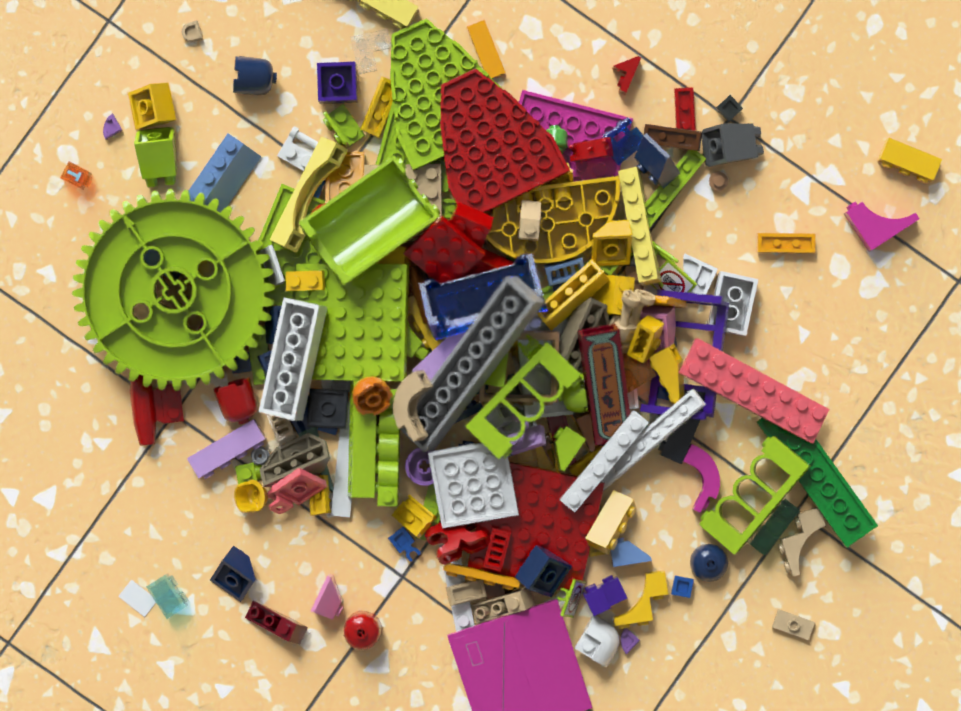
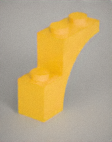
(641, 612)

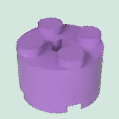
(413, 470)

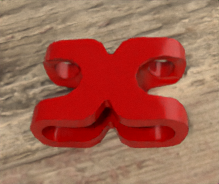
(456, 540)

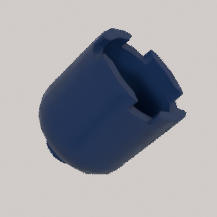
(254, 76)

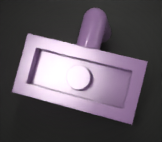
(531, 439)

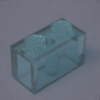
(168, 595)

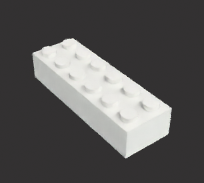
(293, 359)

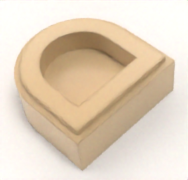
(191, 31)

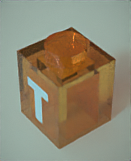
(76, 175)

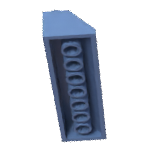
(219, 180)

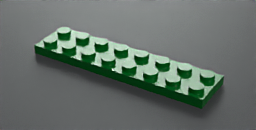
(826, 487)

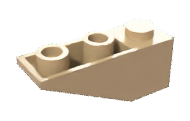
(503, 605)

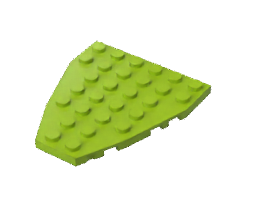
(419, 65)

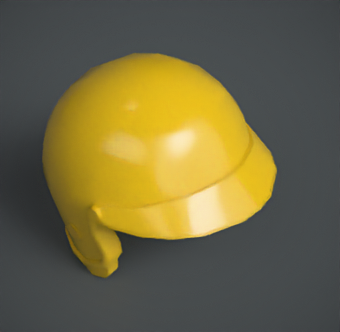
(250, 496)

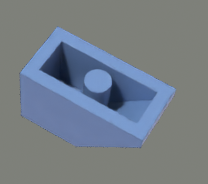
(627, 553)

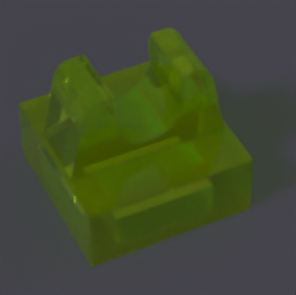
(531, 348)

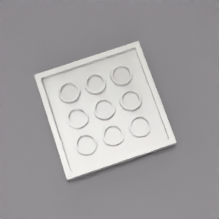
(472, 485)

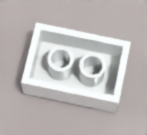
(740, 294)

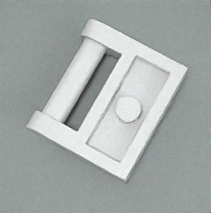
(295, 154)

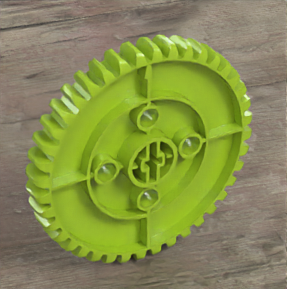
(163, 342)

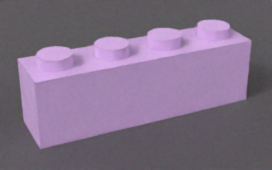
(437, 357)
(227, 448)

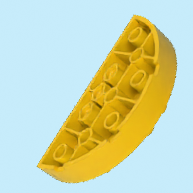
(567, 219)

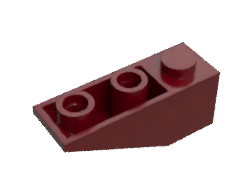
(276, 623)

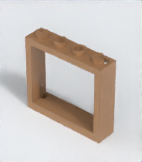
(528, 399)

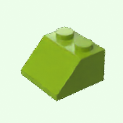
(566, 446)

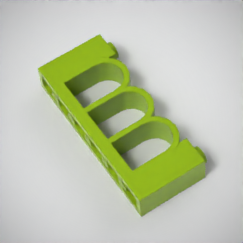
(488, 434)
(388, 457)
(725, 532)

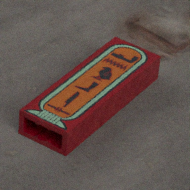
(604, 380)

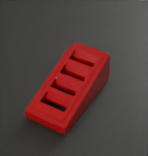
(491, 565)

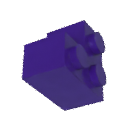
(604, 595)

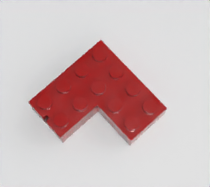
(476, 227)

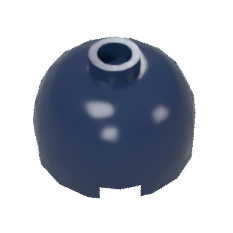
(706, 554)

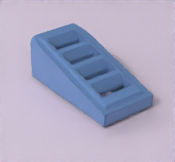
(562, 264)

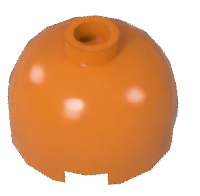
(371, 395)

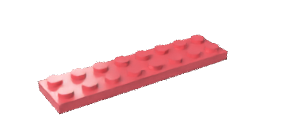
(754, 391)

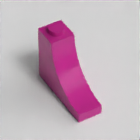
(875, 229)

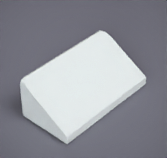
(272, 263)

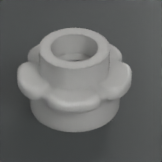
(265, 455)

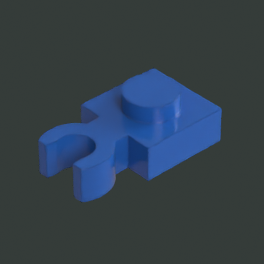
(402, 541)

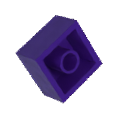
(337, 82)

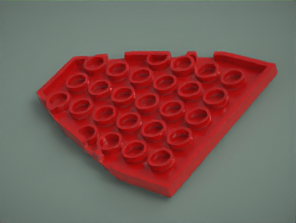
(493, 144)

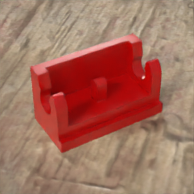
(591, 150)

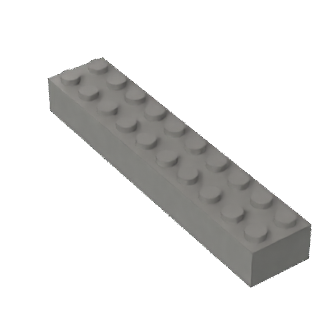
(475, 359)

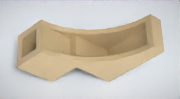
(808, 522)

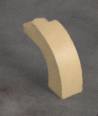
(406, 403)

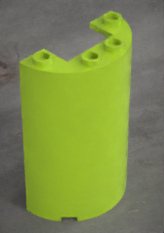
(368, 220)

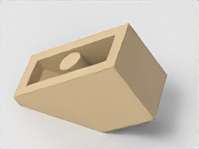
(530, 220)

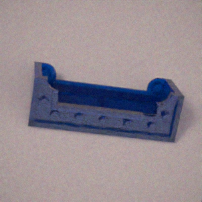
(457, 303)

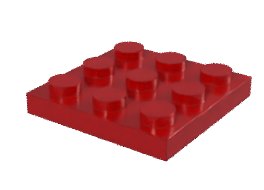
(444, 251)

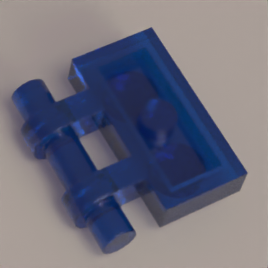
(628, 144)

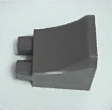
(730, 143)

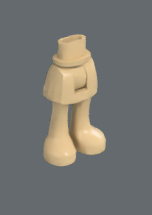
(632, 301)

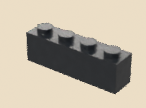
(678, 442)

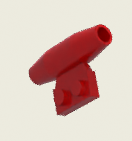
(153, 406)

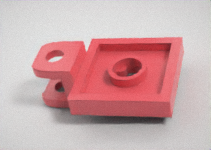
(294, 489)

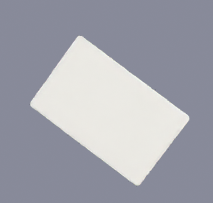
(137, 598)

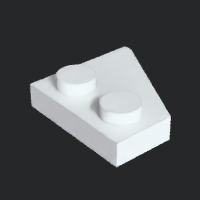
(700, 272)

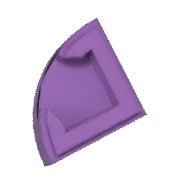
(111, 127)
(628, 640)

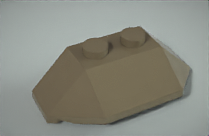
(587, 315)
(303, 452)

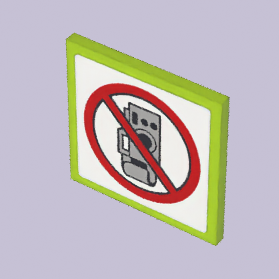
(674, 278)
(572, 598)

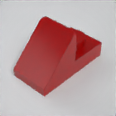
(628, 68)

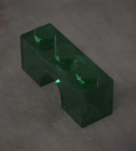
(775, 525)

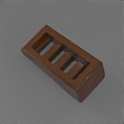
(584, 424)

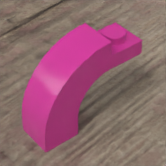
(709, 472)

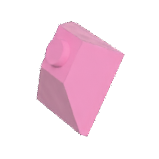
(328, 599)

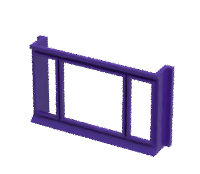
(718, 342)

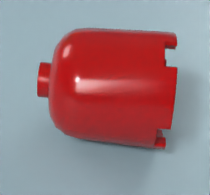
(237, 400)
(367, 622)

